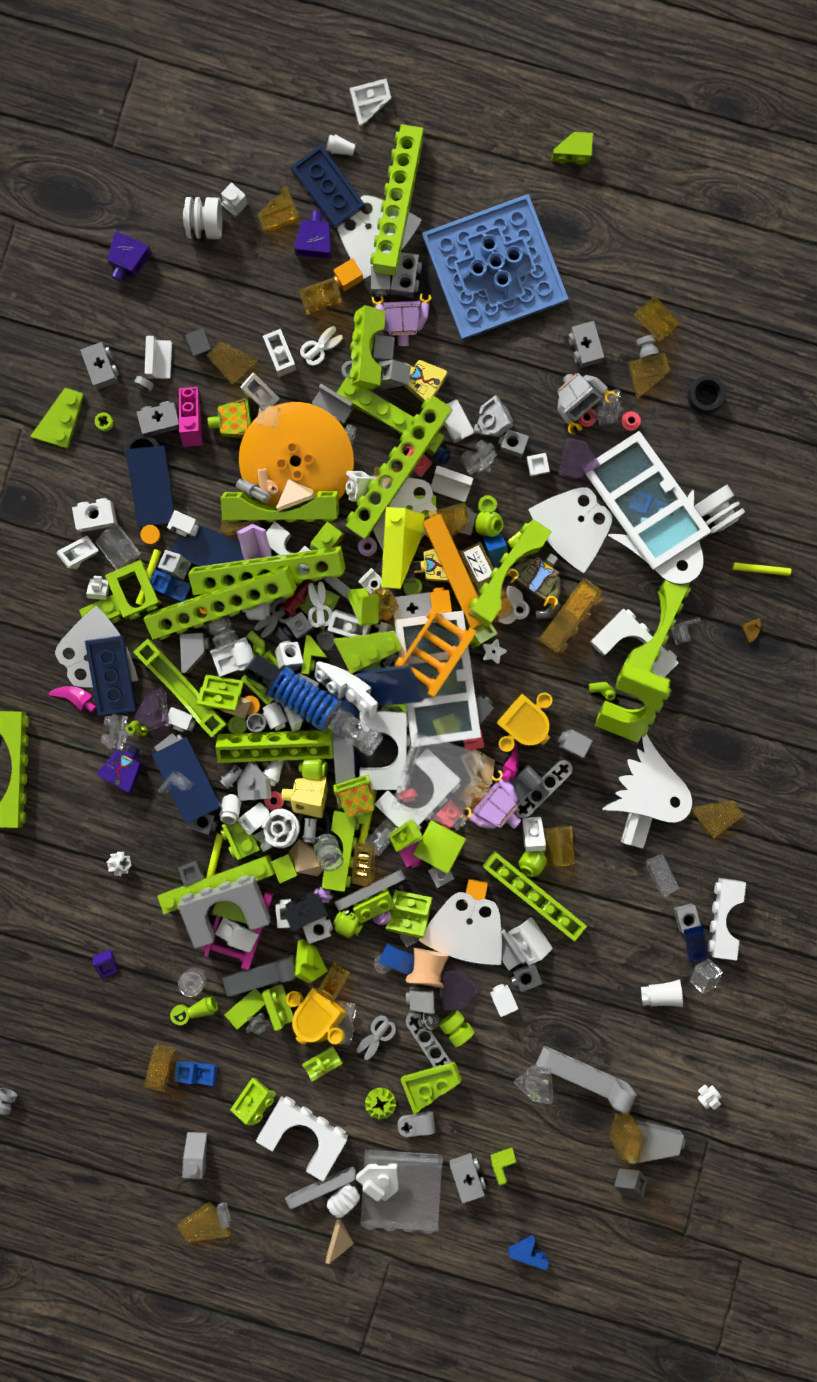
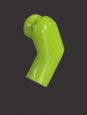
(258, 643)
(604, 688)
(137, 728)

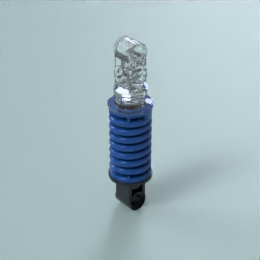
(320, 711)

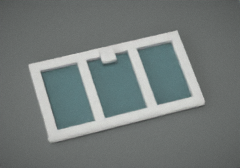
(647, 501)
(453, 710)

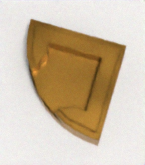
(751, 630)

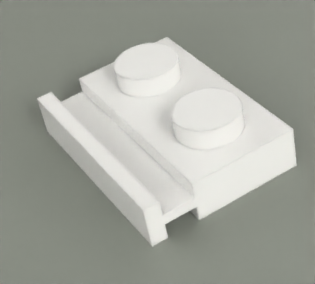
(224, 659)

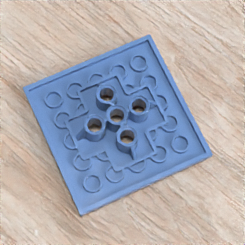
(478, 299)

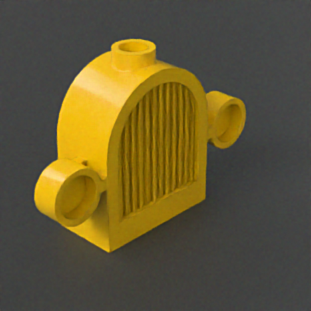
(525, 722)
(316, 1018)

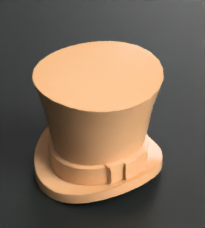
(427, 967)

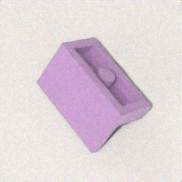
(254, 542)

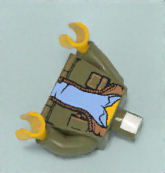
(538, 578)

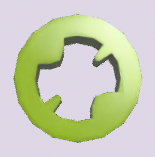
(106, 427)

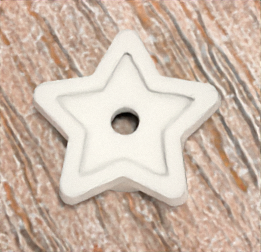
(494, 656)

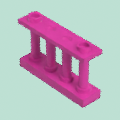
(245, 957)

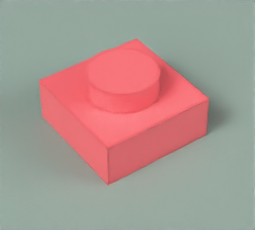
(474, 743)

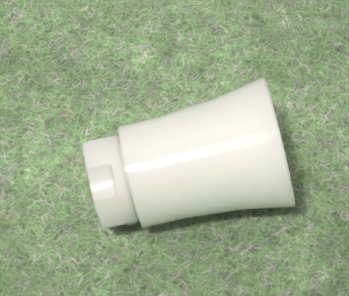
(663, 994)

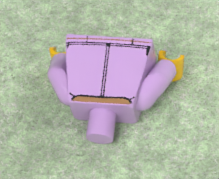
(404, 317)
(496, 806)

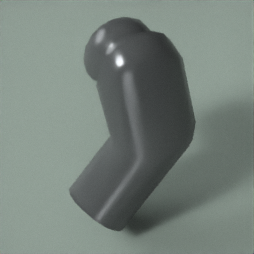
(548, 613)

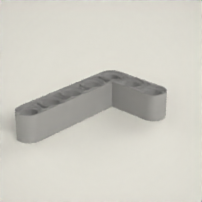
(616, 1090)

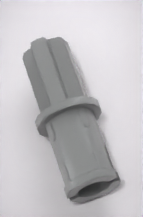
(253, 490)

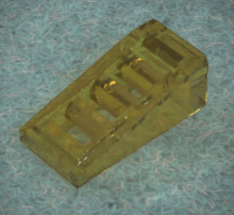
(361, 876)

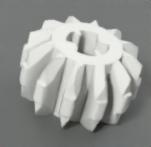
(343, 1200)

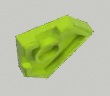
(308, 962)

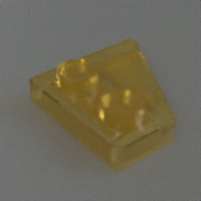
(278, 212)
(231, 361)
(647, 372)
(454, 517)
(717, 816)
(202, 1225)

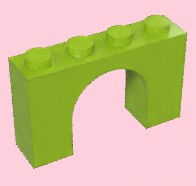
(634, 723)

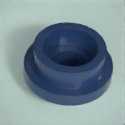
(442, 456)

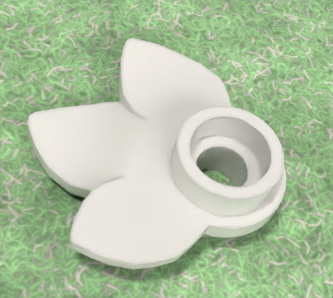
(516, 599)

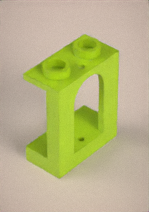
(151, 601)

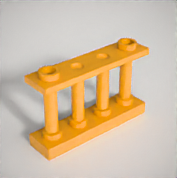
(454, 652)

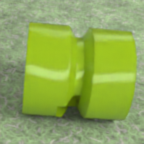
(456, 1028)

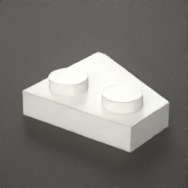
(369, 99)

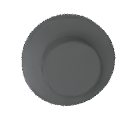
(284, 633)

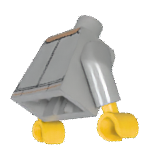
(579, 396)

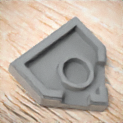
(493, 418)
(253, 784)

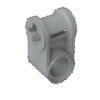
(420, 1124)

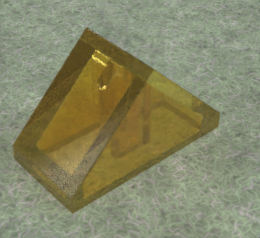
(333, 982)

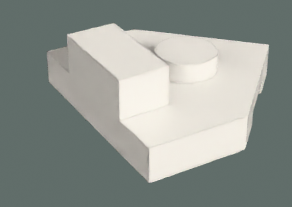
(379, 1181)

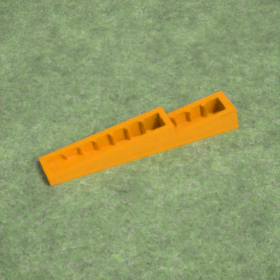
(451, 565)

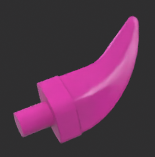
(76, 695)
(511, 766)

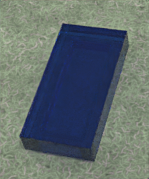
(695, 943)

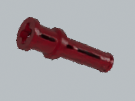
(297, 598)

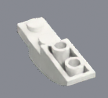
(345, 684)

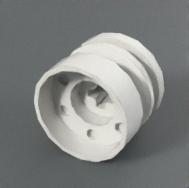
(200, 218)
(719, 509)

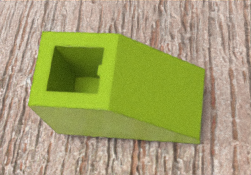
(575, 149)

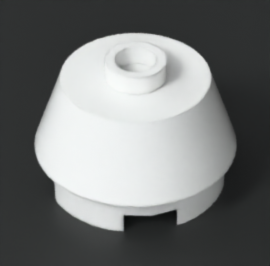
(281, 828)

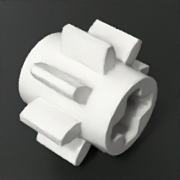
(119, 864)
(709, 1097)

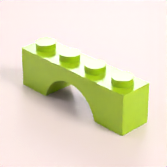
(364, 370)
(345, 829)

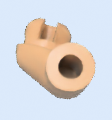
(265, 483)

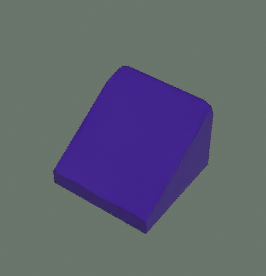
(105, 964)

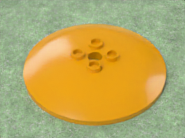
(303, 432)

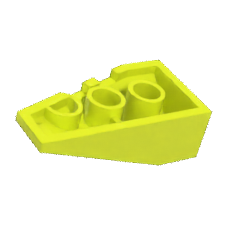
(401, 540)

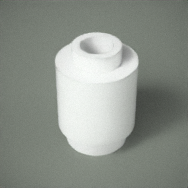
(242, 655)
(274, 716)
(230, 809)

